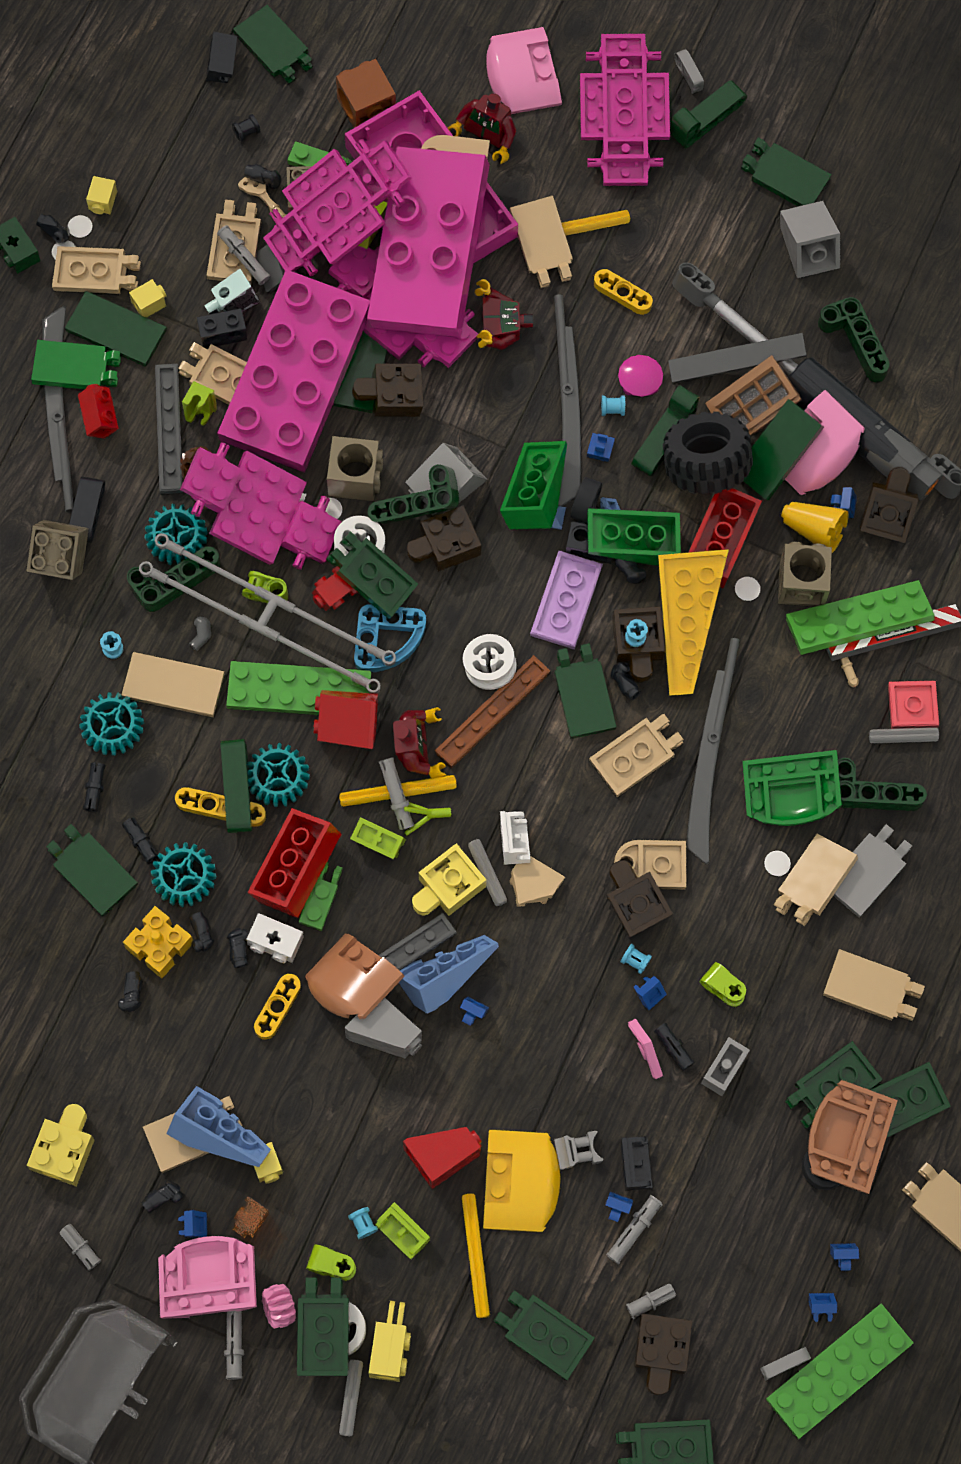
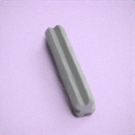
(903, 735)
(486, 869)
(351, 1398)

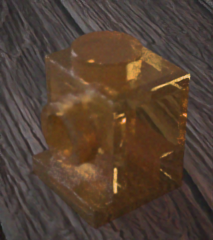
(249, 1218)

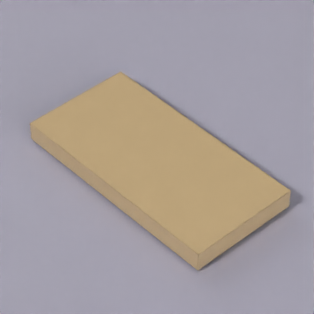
(173, 684)

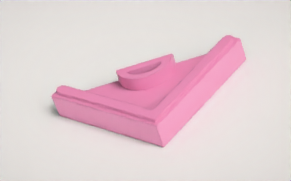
(646, 1048)

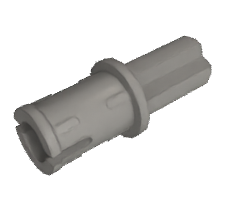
(80, 1247)
(651, 1300)

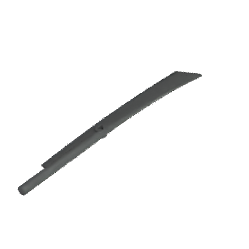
(53, 331)
(570, 406)
(699, 816)

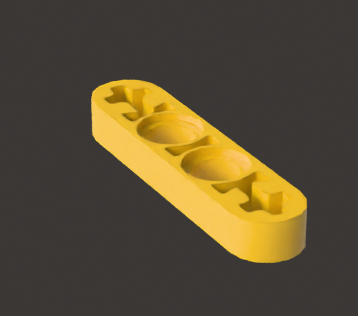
(219, 809)

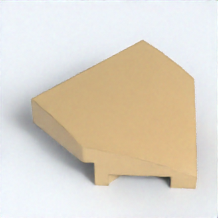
(534, 882)

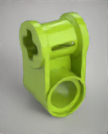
(266, 582)
(722, 983)
(327, 1262)

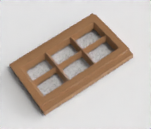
(756, 396)

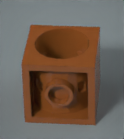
(364, 92)

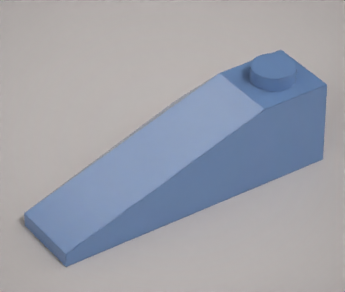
(438, 979)
(210, 1128)

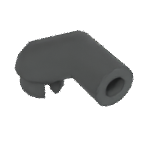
(203, 633)

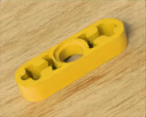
(640, 294)
(262, 1018)

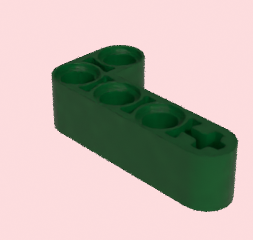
(691, 126)
(858, 340)
(651, 452)
(413, 500)
(177, 573)
(236, 785)
(878, 791)

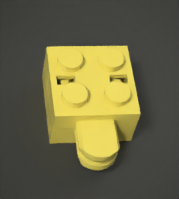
(450, 885)
(59, 1147)
(389, 1347)

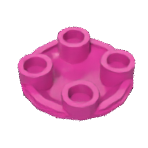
(640, 376)

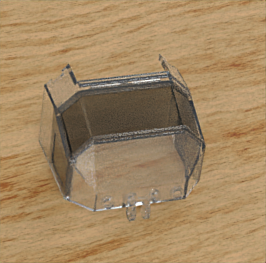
(89, 1377)

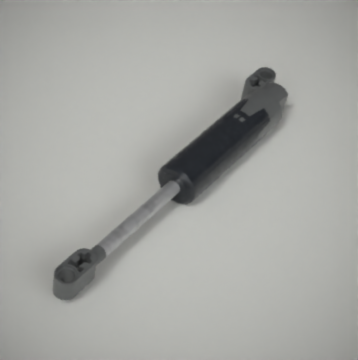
(880, 443)

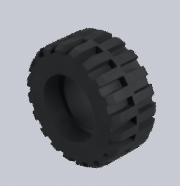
(711, 471)

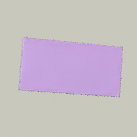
(566, 600)

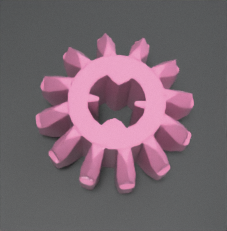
(278, 1306)

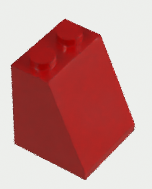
(346, 718)
(442, 1153)

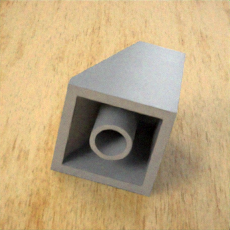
(811, 239)
(467, 475)
(386, 1031)

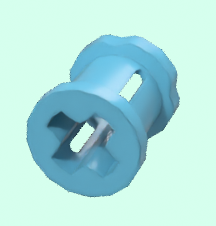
(613, 405)
(641, 629)
(111, 637)
(640, 966)
(363, 1223)

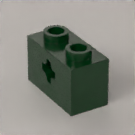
(24, 253)

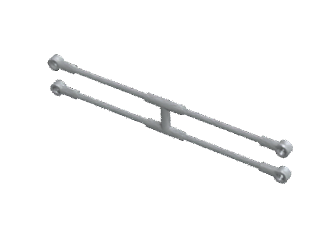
(274, 601)

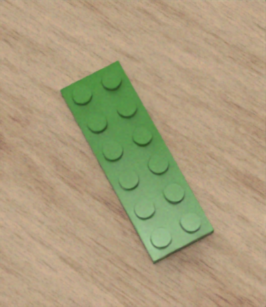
(859, 617)
(284, 686)
(839, 1371)

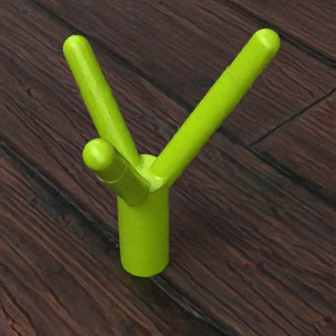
(431, 813)

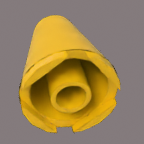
(816, 522)

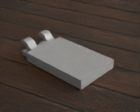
(872, 872)

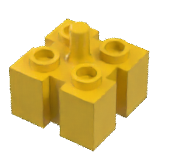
(158, 942)

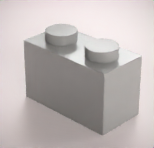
(725, 1066)

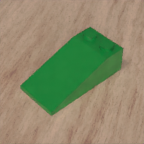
(535, 486)
(633, 534)

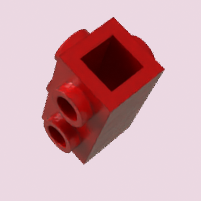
(98, 411)
(331, 591)

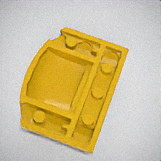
(520, 1181)

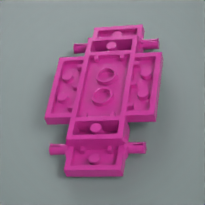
(624, 109)
(336, 206)
(356, 275)
(259, 507)

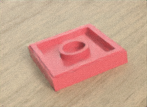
(913, 704)

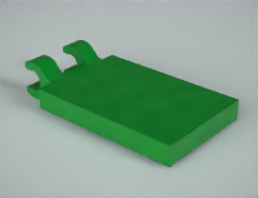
(73, 365)

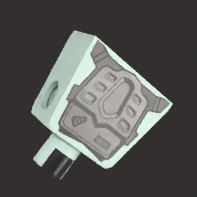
(232, 294)

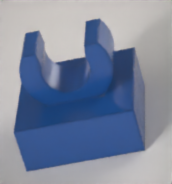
(600, 447)
(846, 501)
(650, 992)
(473, 1009)
(618, 1204)
(194, 1224)
(844, 1254)
(822, 1303)

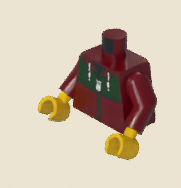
(489, 121)
(500, 318)
(412, 742)

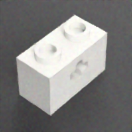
(266, 928)

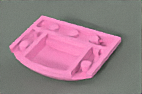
(523, 70)
(832, 447)
(207, 1277)

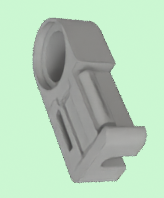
(689, 70)
(785, 1363)

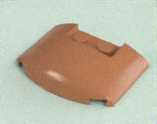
(352, 979)
(850, 1135)

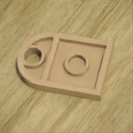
(457, 144)
(661, 858)

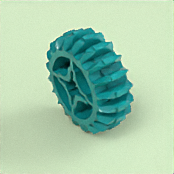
(185, 533)
(119, 707)
(271, 783)
(189, 856)

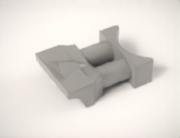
(568, 1154)

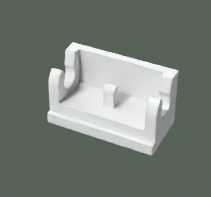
(514, 838)

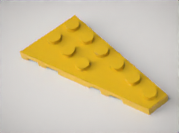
(688, 602)

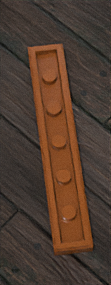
(492, 712)

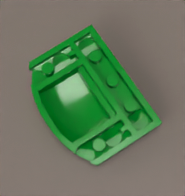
(792, 788)

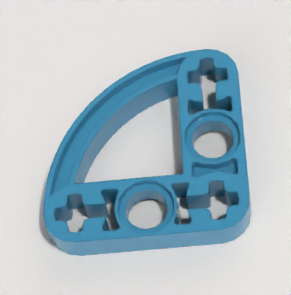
(373, 627)

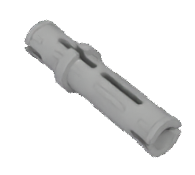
(237, 247)
(396, 793)
(635, 1228)
(234, 1345)

